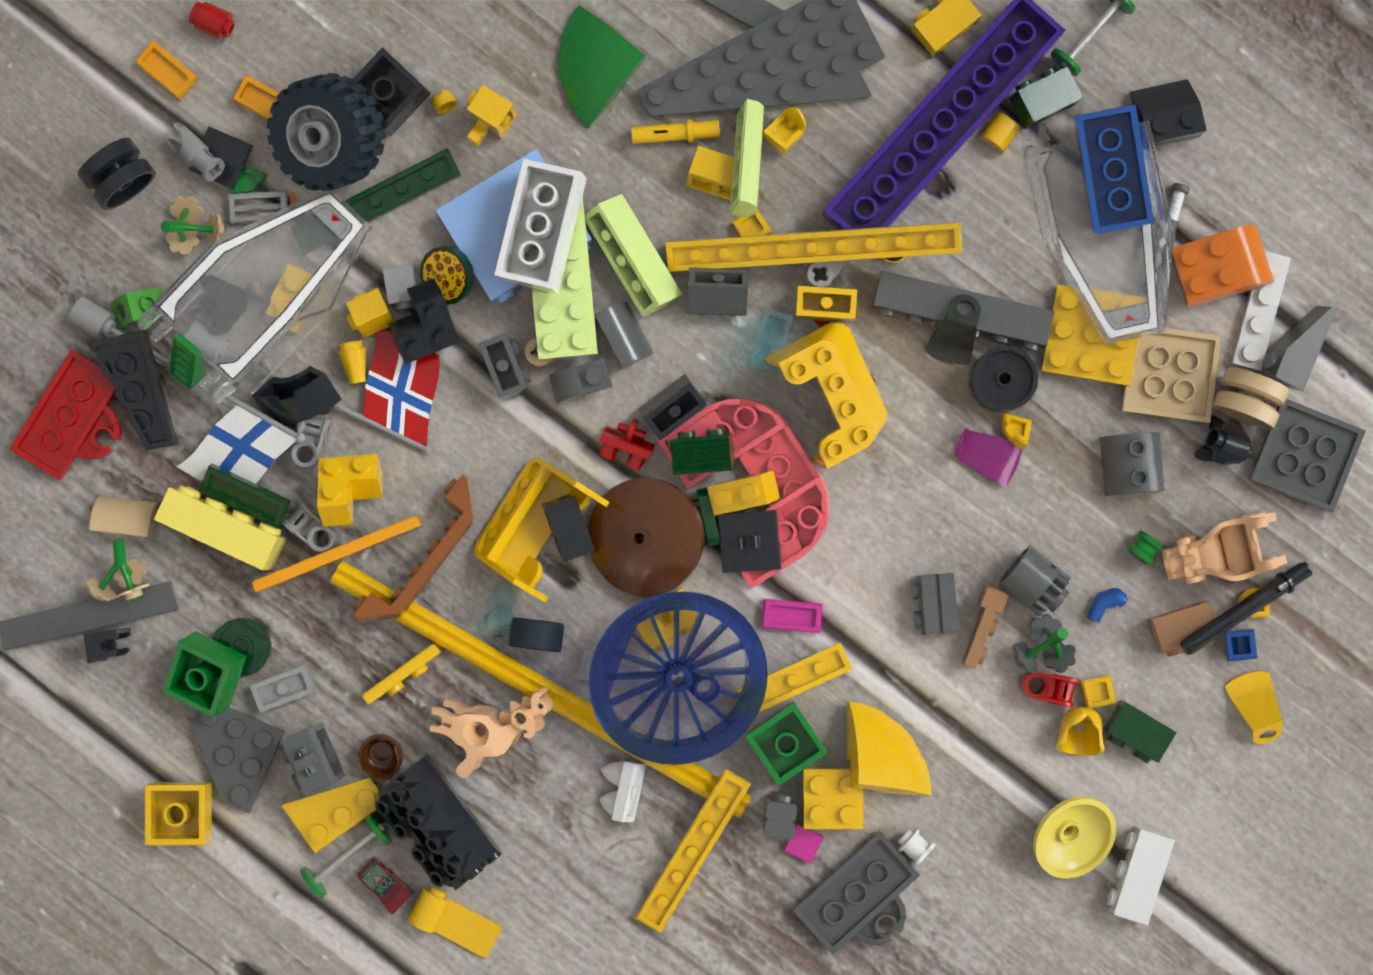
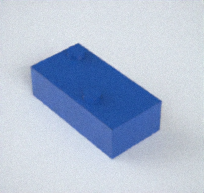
(1114, 169)

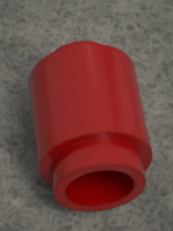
(212, 20)

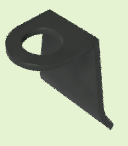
(956, 334)

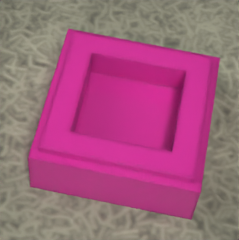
(804, 843)

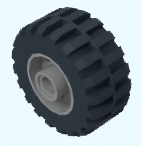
(325, 132)

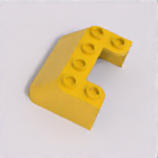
(846, 384)

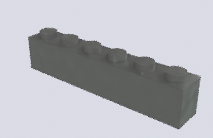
(931, 302)

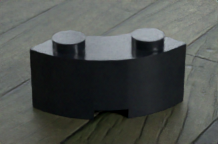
(297, 397)

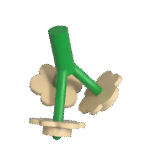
(183, 236)
(127, 575)

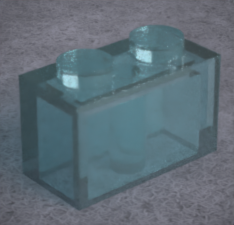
(770, 338)

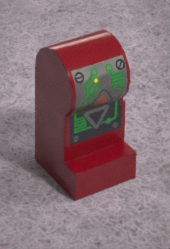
(385, 884)

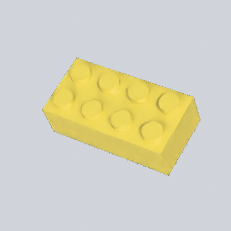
(219, 528)

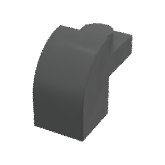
(579, 381)

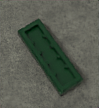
(245, 496)

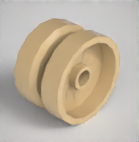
(1250, 398)

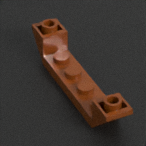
(374, 608)

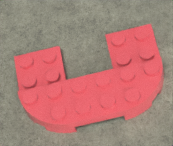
(765, 444)

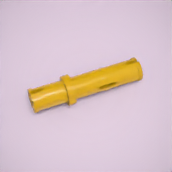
(676, 132)

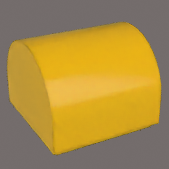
(1000, 132)

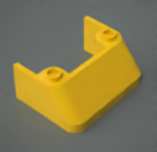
(521, 526)

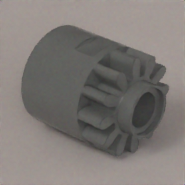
(1036, 582)

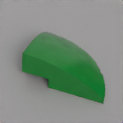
(594, 64)

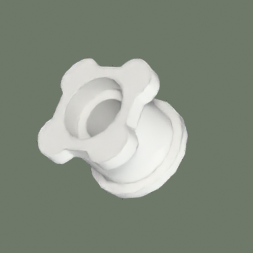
(915, 846)

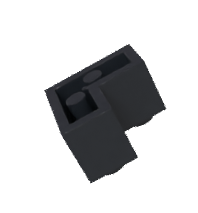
(428, 328)

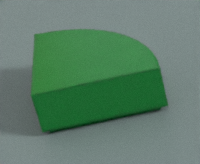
(248, 181)

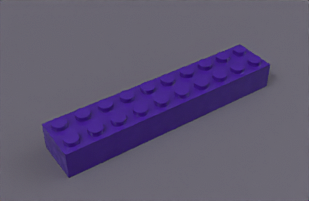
(946, 118)

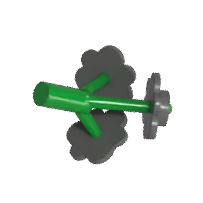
(1046, 633)

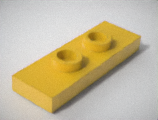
(393, 682)

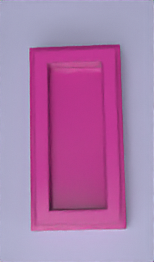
(792, 615)

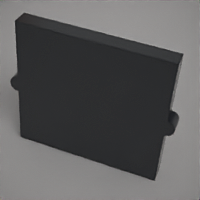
(229, 149)

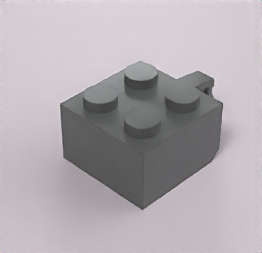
(312, 759)

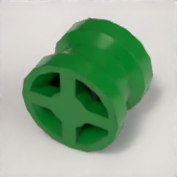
(1145, 548)

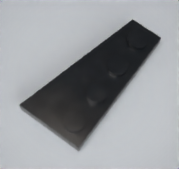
(137, 384)

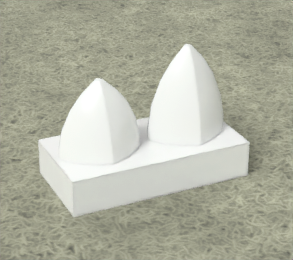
(628, 778)

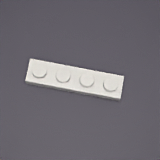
(1260, 317)

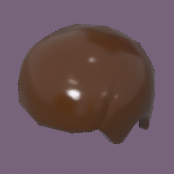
(381, 756)

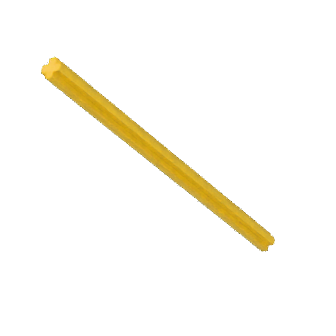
(514, 674)

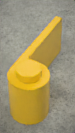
(453, 921)

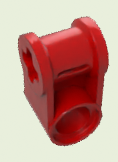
(1054, 688)

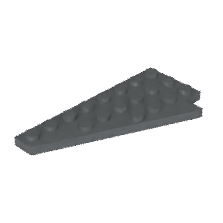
(790, 59)

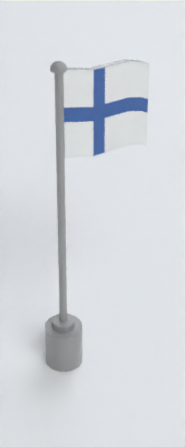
(240, 442)

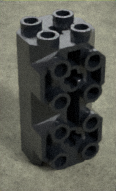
(445, 832)

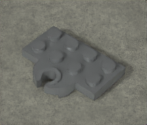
(859, 896)

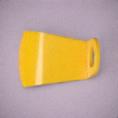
(1257, 704)

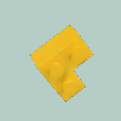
(346, 480)

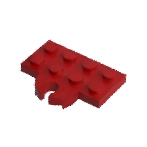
(69, 418)

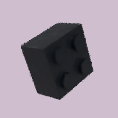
(393, 89)

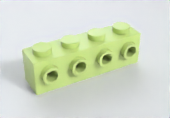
(632, 255)

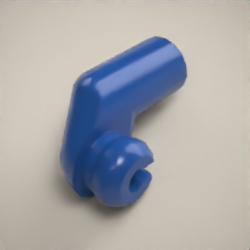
(1104, 600)

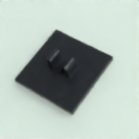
(749, 541)

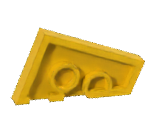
(332, 812)

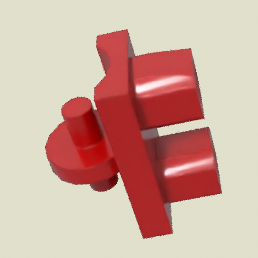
(628, 439)

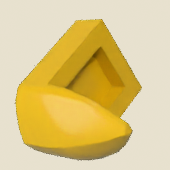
(786, 130)

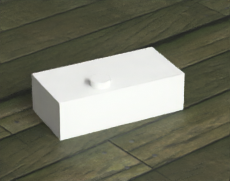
(540, 226)

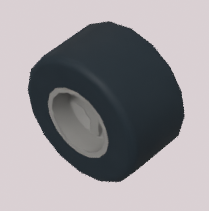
(536, 634)

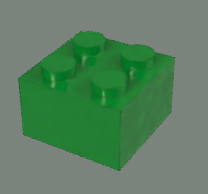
(204, 674)
(786, 743)

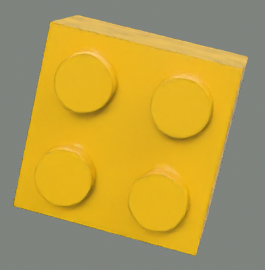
(829, 799)
(178, 813)

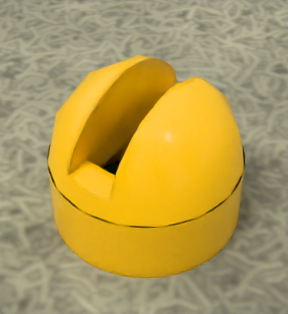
(444, 102)

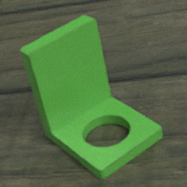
(135, 305)

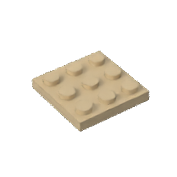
(1174, 376)

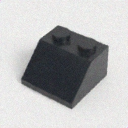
(1171, 111)

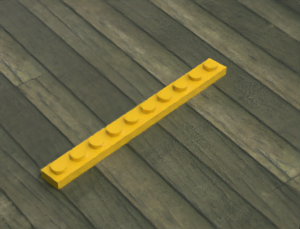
(815, 246)

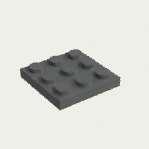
(1307, 455)

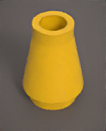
(353, 360)

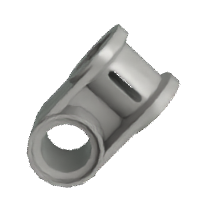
(830, 269)
(314, 439)
(307, 525)

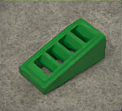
(186, 362)

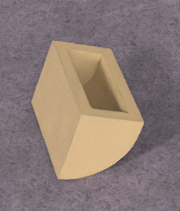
(123, 516)

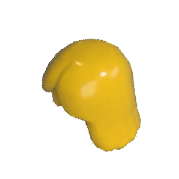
(1085, 742)

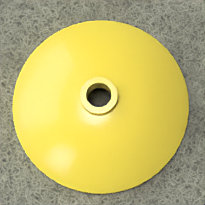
(1074, 837)

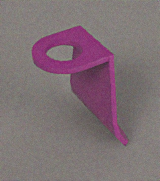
(988, 455)

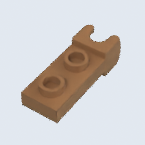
(992, 602)

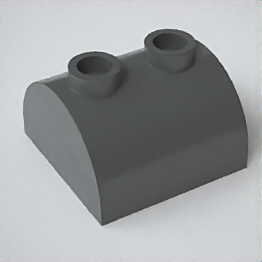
(1132, 463)

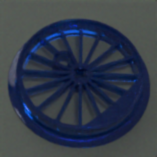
(705, 744)

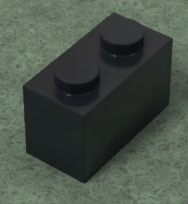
(672, 407)

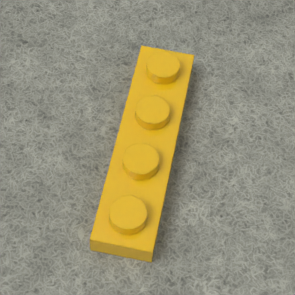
(804, 675)

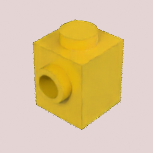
(369, 313)

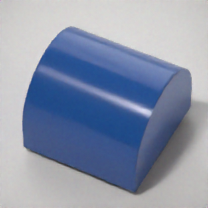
(1240, 644)

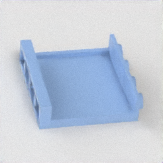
(479, 224)

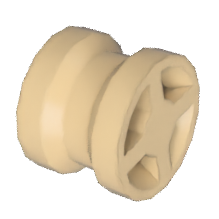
(532, 355)

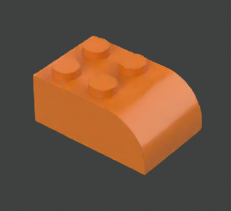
(1221, 265)

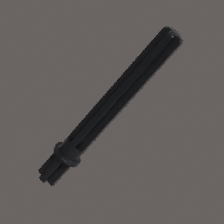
(1276, 588)

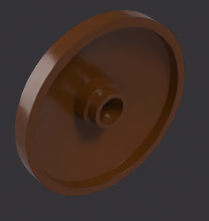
(670, 531)

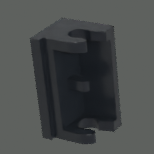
(568, 527)
(102, 644)

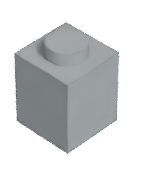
(396, 284)

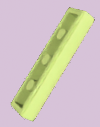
(747, 159)

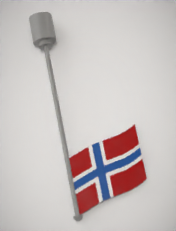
(398, 393)

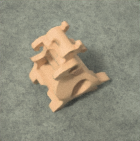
(1226, 552)
(486, 730)

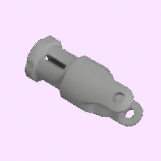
(196, 153)

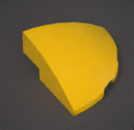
(883, 754)

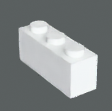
(1140, 875)

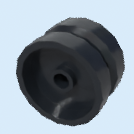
(116, 173)
(989, 390)

